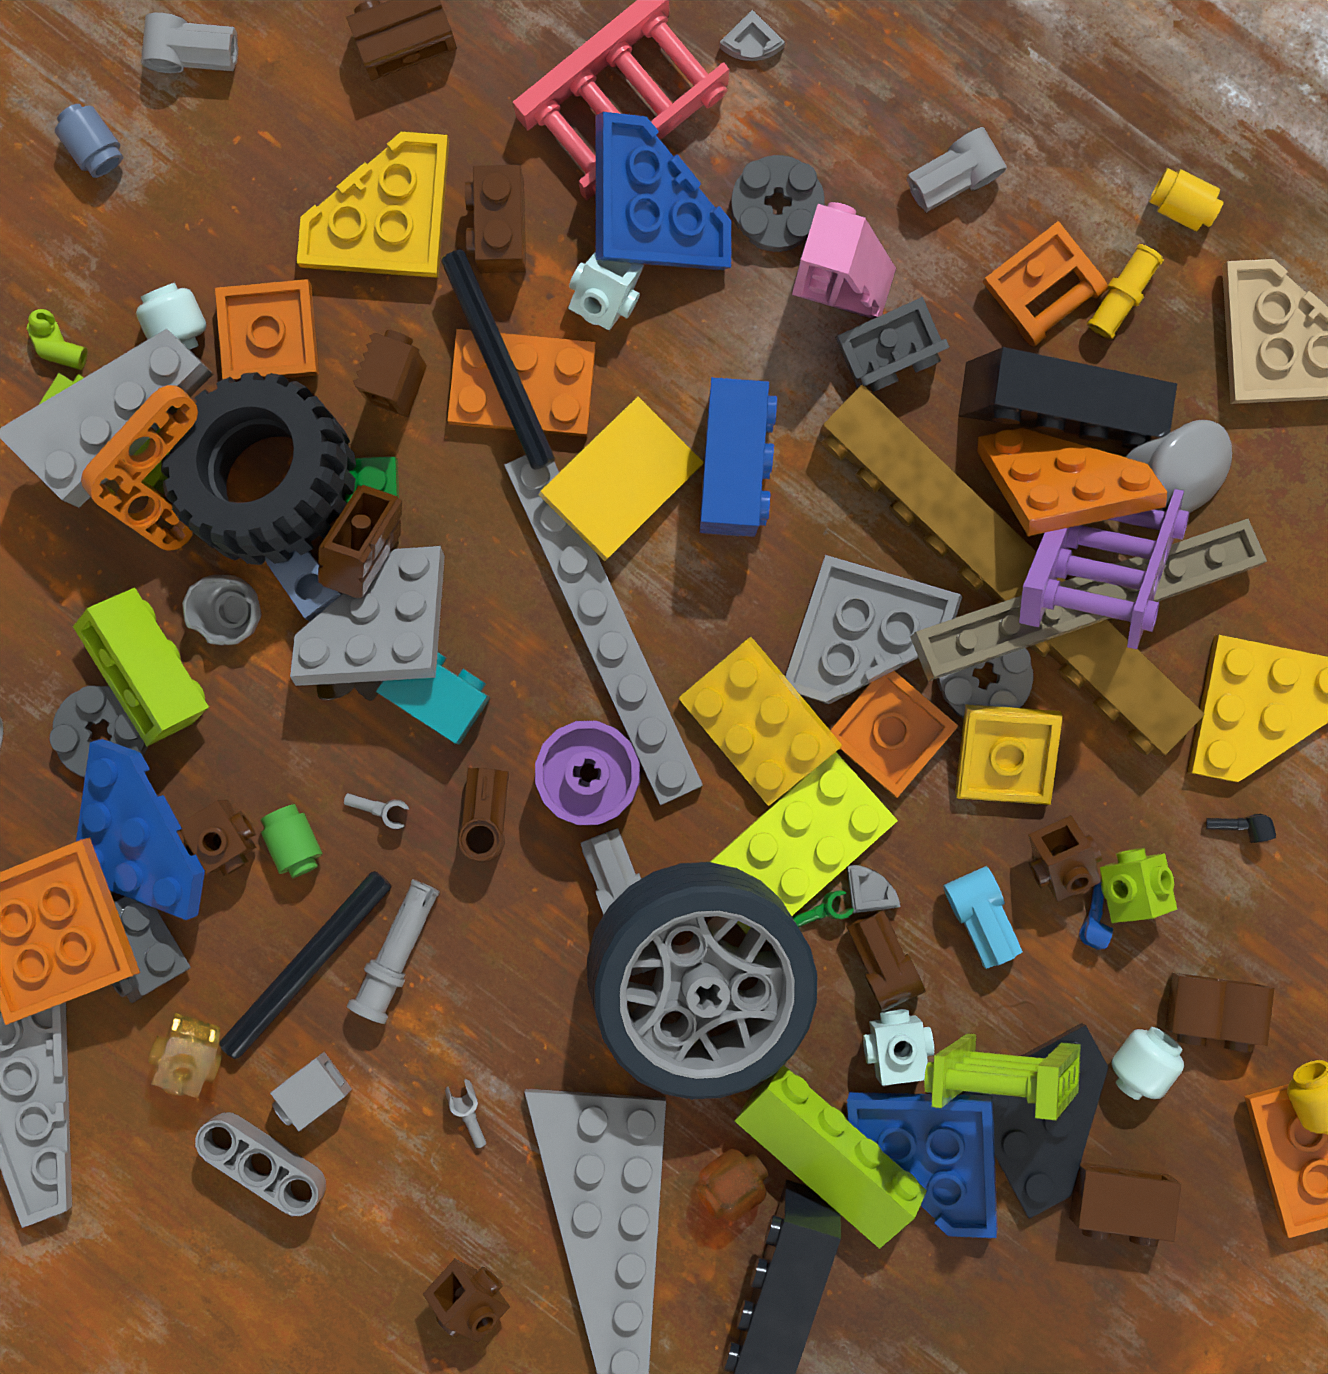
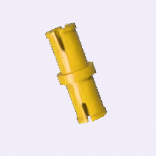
(1125, 291)

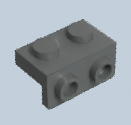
(890, 344)
(152, 947)

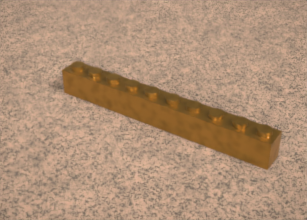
(998, 562)

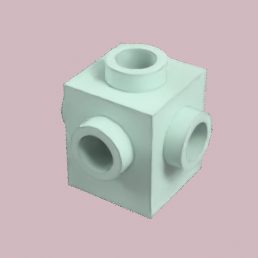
(604, 290)
(906, 1062)

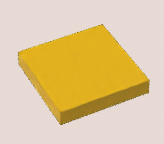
(1008, 754)

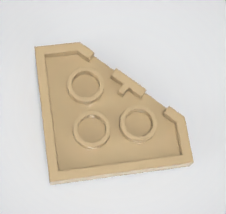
(1273, 335)

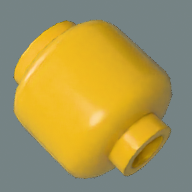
(1310, 1095)

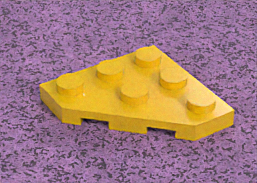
(383, 213)
(1256, 706)

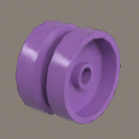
(560, 766)

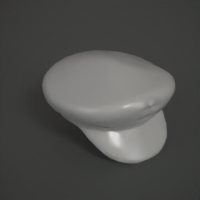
(1189, 460)

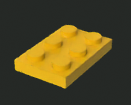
(760, 721)

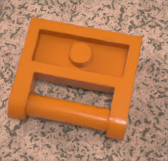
(1037, 270)

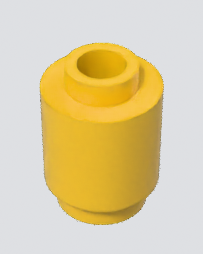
(1186, 199)

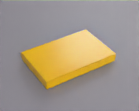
(621, 478)

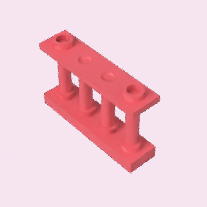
(613, 48)

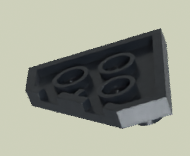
(1045, 1154)

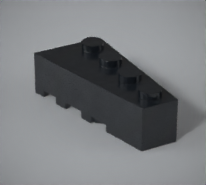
(1066, 397)
(786, 1284)

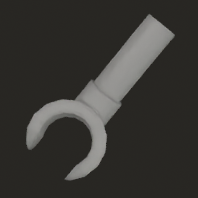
(376, 808)
(465, 1108)

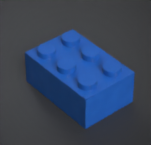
(737, 457)

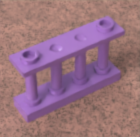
(1056, 561)

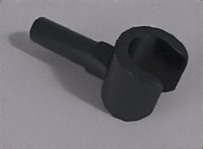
(1259, 826)

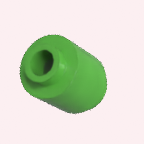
(290, 841)

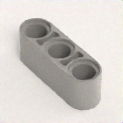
(237, 1163)

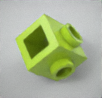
(1138, 886)

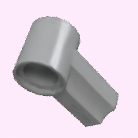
(175, 44)
(966, 165)

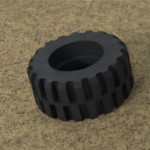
(296, 509)

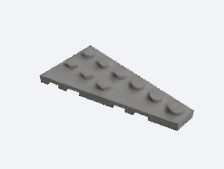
(35, 1114)
(605, 1190)

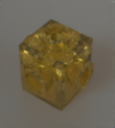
(185, 1056)

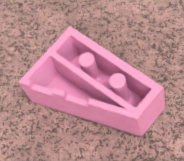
(844, 263)

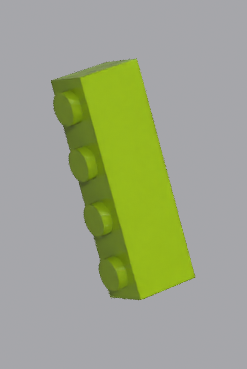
(831, 1156)

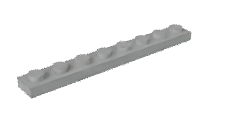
(608, 639)

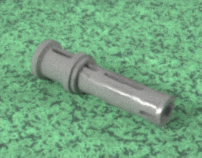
(386, 971)

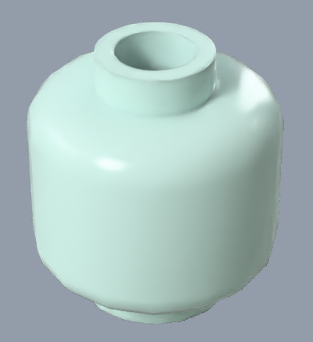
(171, 310)
(1147, 1064)

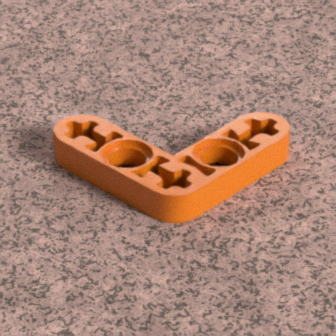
(130, 470)

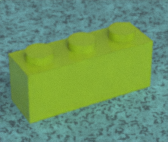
(141, 666)

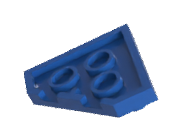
(652, 201)
(136, 833)
(943, 1148)

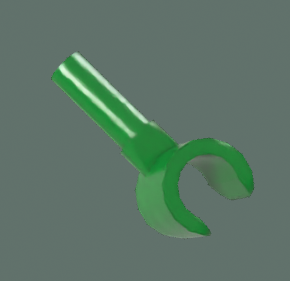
(823, 910)

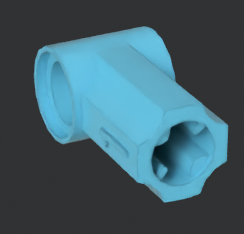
(978, 905)

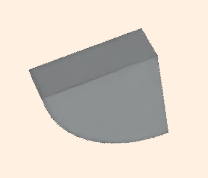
(751, 40)
(870, 890)

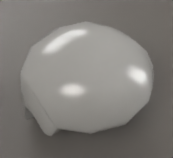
(222, 609)

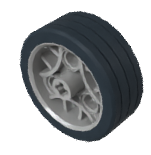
(701, 981)

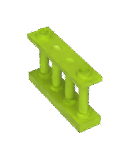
(1043, 1081)

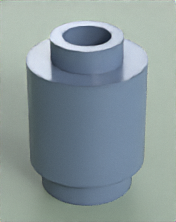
(88, 140)

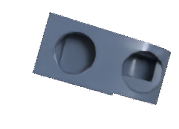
(301, 583)

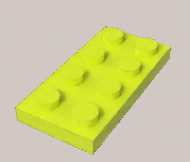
(810, 834)

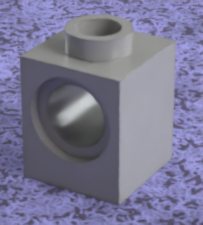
(309, 1092)

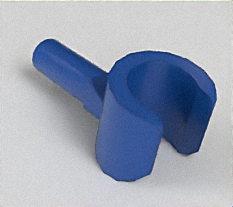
(1092, 930)

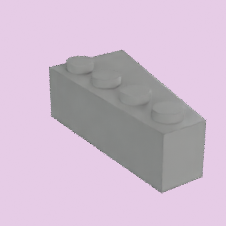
(79, 421)

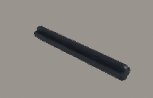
(497, 359)
(305, 965)

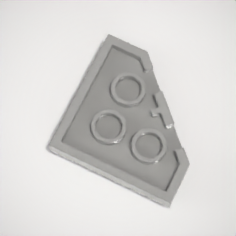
(861, 628)
(383, 634)

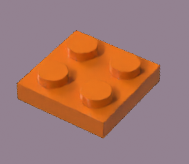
(267, 329)
(892, 731)

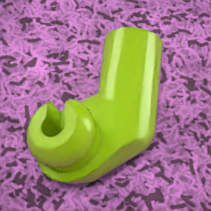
(50, 343)

